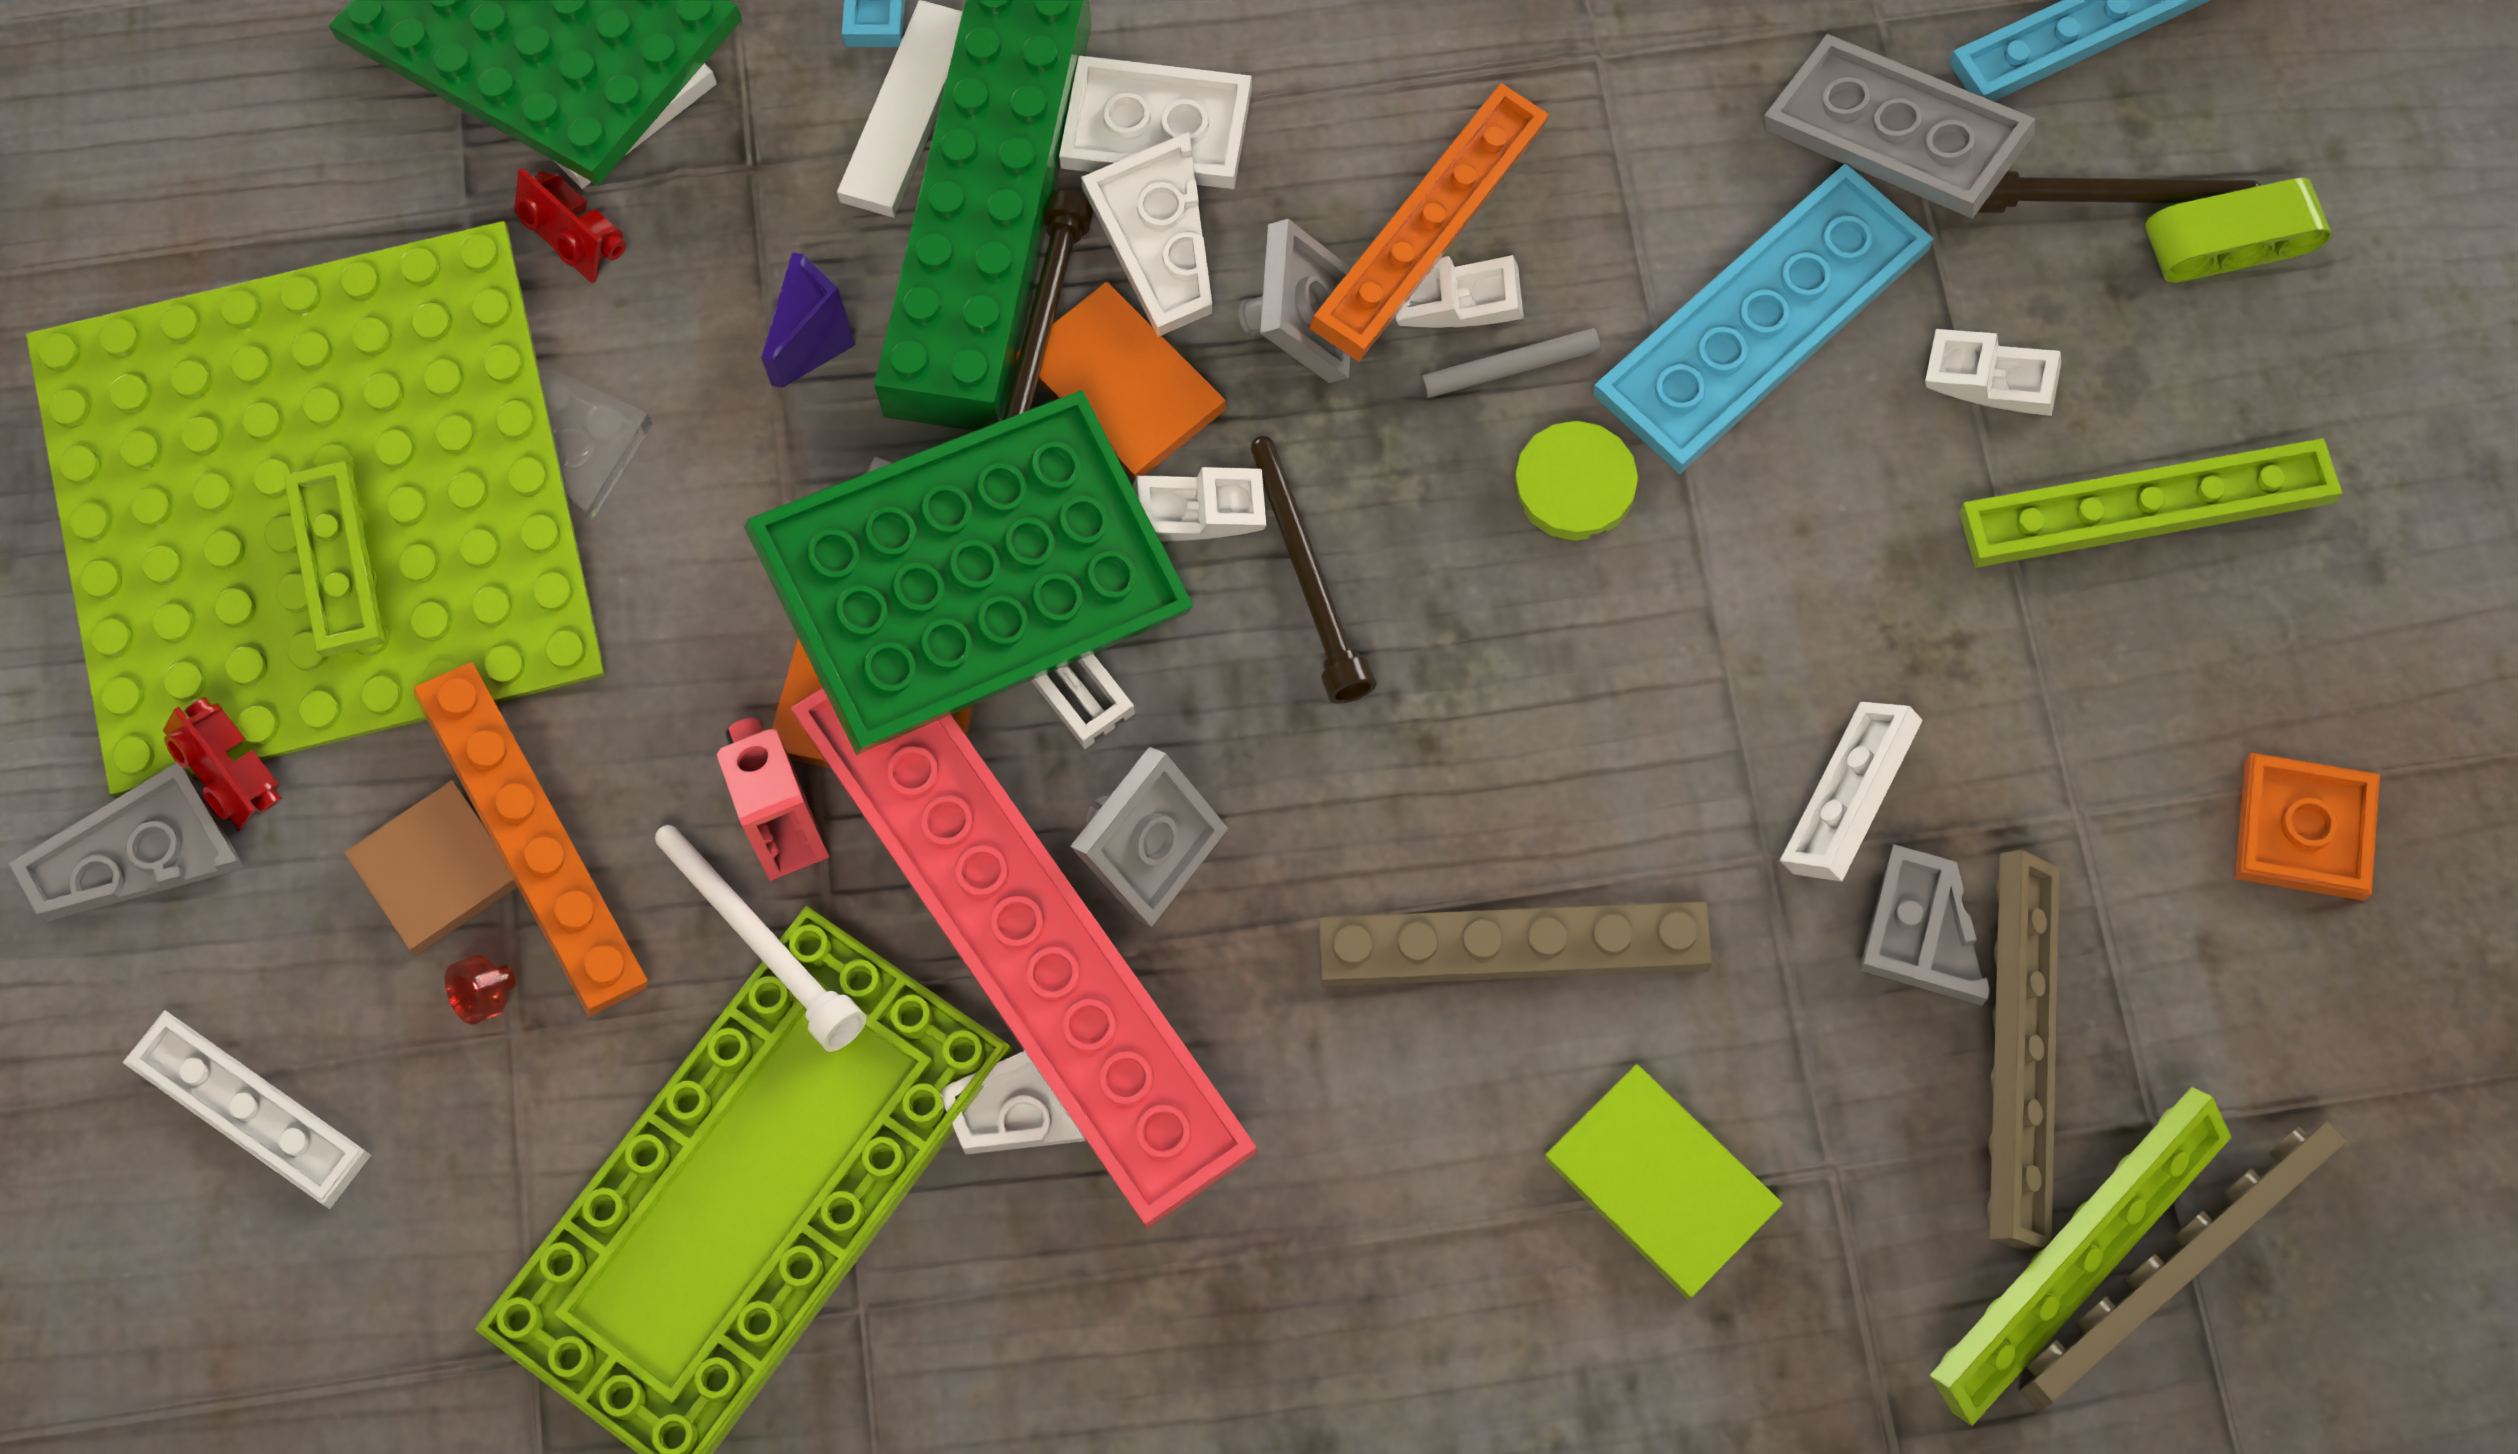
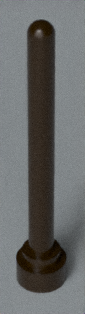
(2117, 190)
(1067, 219)
(1345, 673)

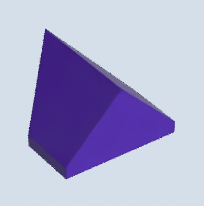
(806, 324)

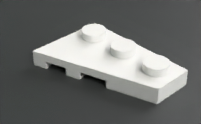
(1156, 230)
(1010, 1110)

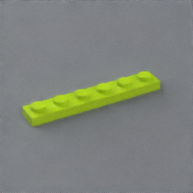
(2149, 502)
(2080, 1256)

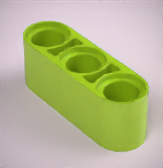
(2238, 230)

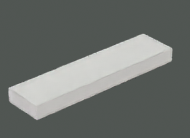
(902, 113)
(247, 1109)

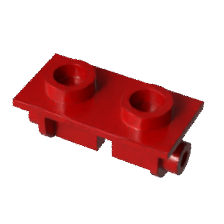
(550, 209)
(203, 746)

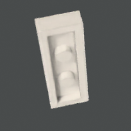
(1851, 791)

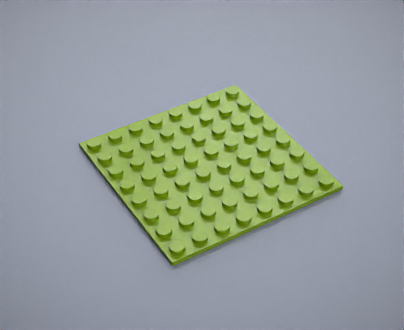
(179, 520)

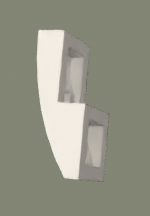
(1465, 295)
(1992, 375)
(1204, 506)

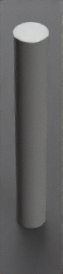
(1510, 363)

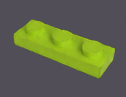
(334, 559)

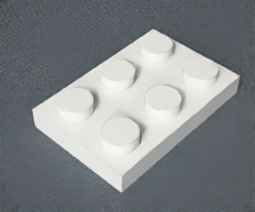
(1136, 105)

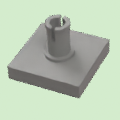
(1296, 284)
(1149, 836)

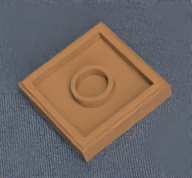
(432, 868)

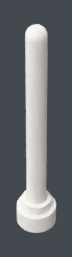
(831, 1017)

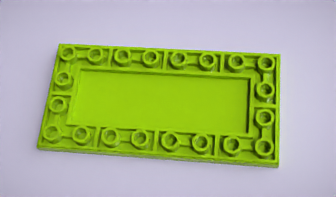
(741, 1199)

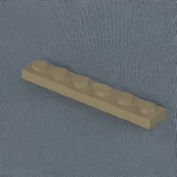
(1514, 944)
(2024, 1053)
(2159, 1281)

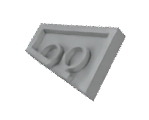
(128, 849)

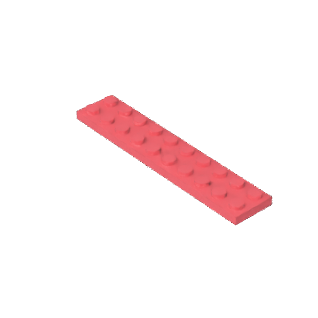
(1040, 960)

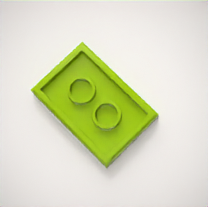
(1663, 1182)

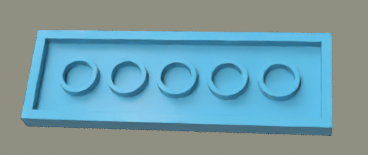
(1762, 318)

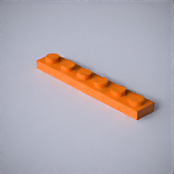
(1428, 222)
(530, 839)

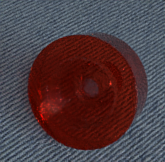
(478, 988)

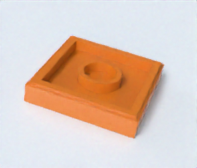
(2307, 826)

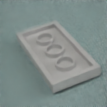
(1900, 125)

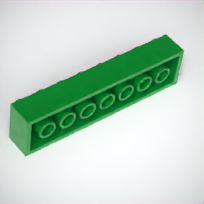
(981, 213)

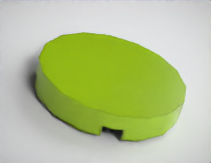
(1576, 480)

